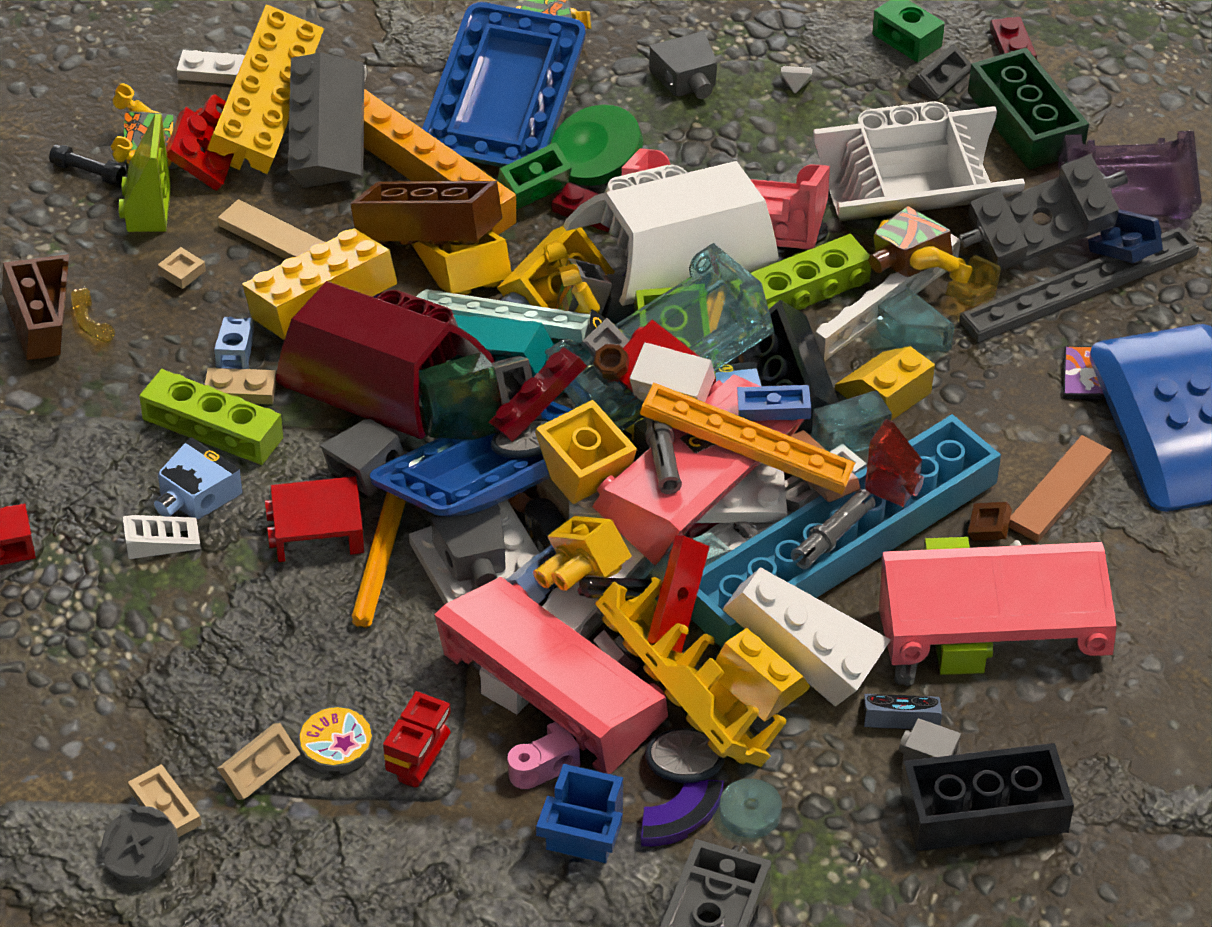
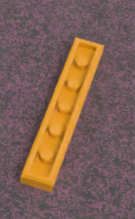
(747, 438)

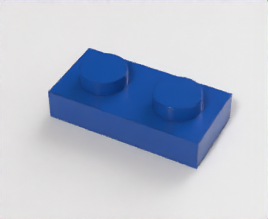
(774, 402)

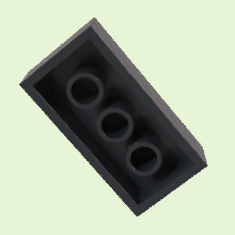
(986, 796)

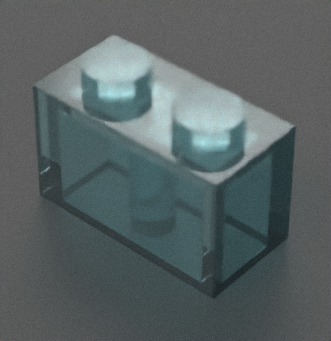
(850, 422)

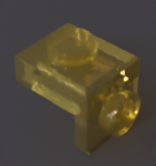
(981, 284)

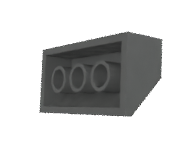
(326, 119)

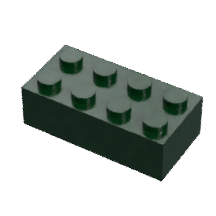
(1029, 105)

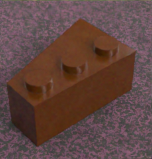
(36, 302)

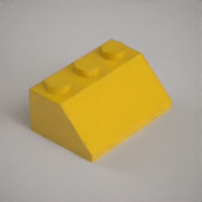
(541, 280)

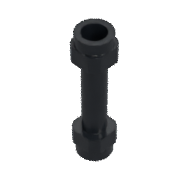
(63, 157)

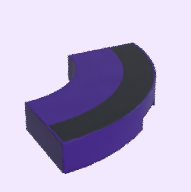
(682, 814)

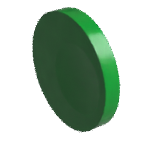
(598, 143)

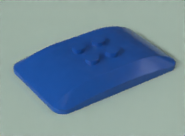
(504, 83)
(1163, 410)
(461, 474)

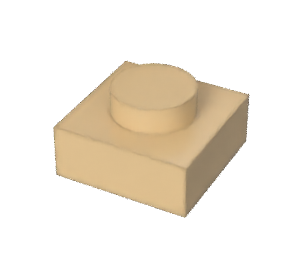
(181, 267)

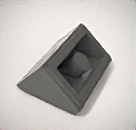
(941, 73)

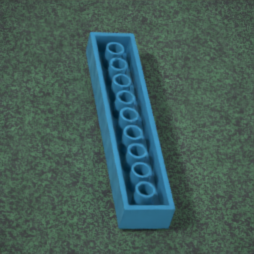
(954, 470)

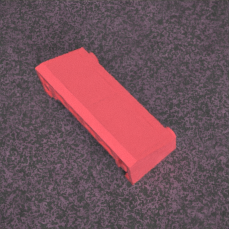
(793, 207)
(654, 518)
(996, 597)
(553, 669)

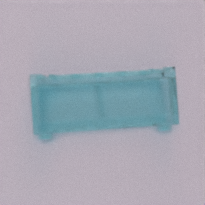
(711, 312)

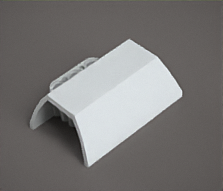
(909, 159)
(673, 214)

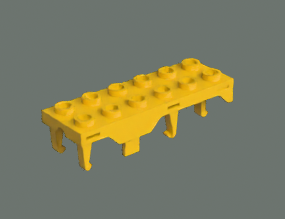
(260, 95)
(706, 701)

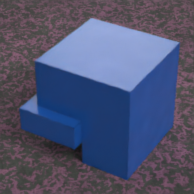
(583, 814)

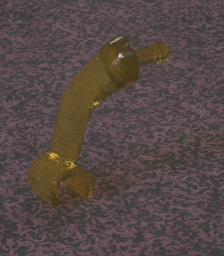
(80, 301)

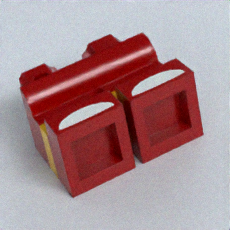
(416, 738)

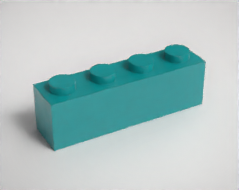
(509, 338)

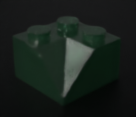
(460, 398)

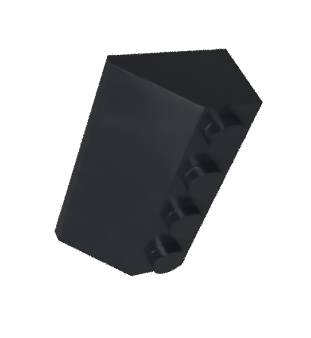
(792, 358)

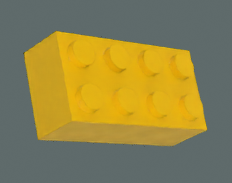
(345, 260)

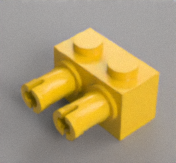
(582, 549)

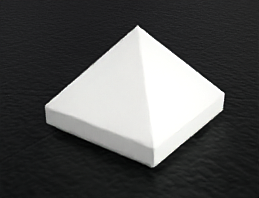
(796, 77)

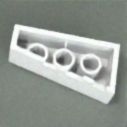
(807, 633)

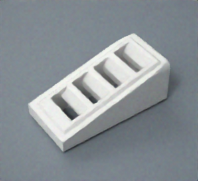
(141, 543)

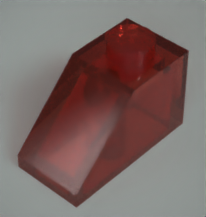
(893, 466)

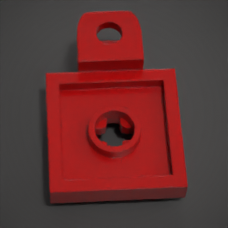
(193, 132)

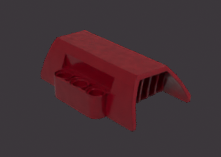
(369, 352)

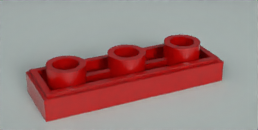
(679, 589)

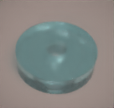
(750, 822)

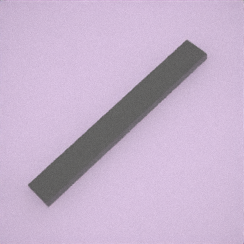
(1072, 287)

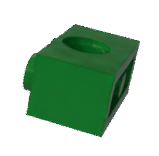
(908, 28)
(536, 175)

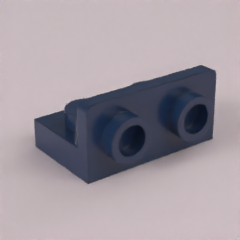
(1130, 239)

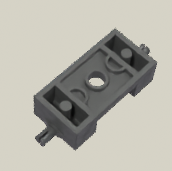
(1075, 201)
(720, 883)

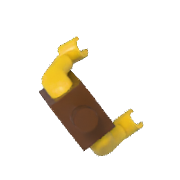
(914, 244)

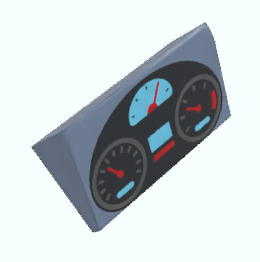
(900, 710)

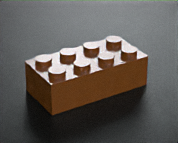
(427, 211)

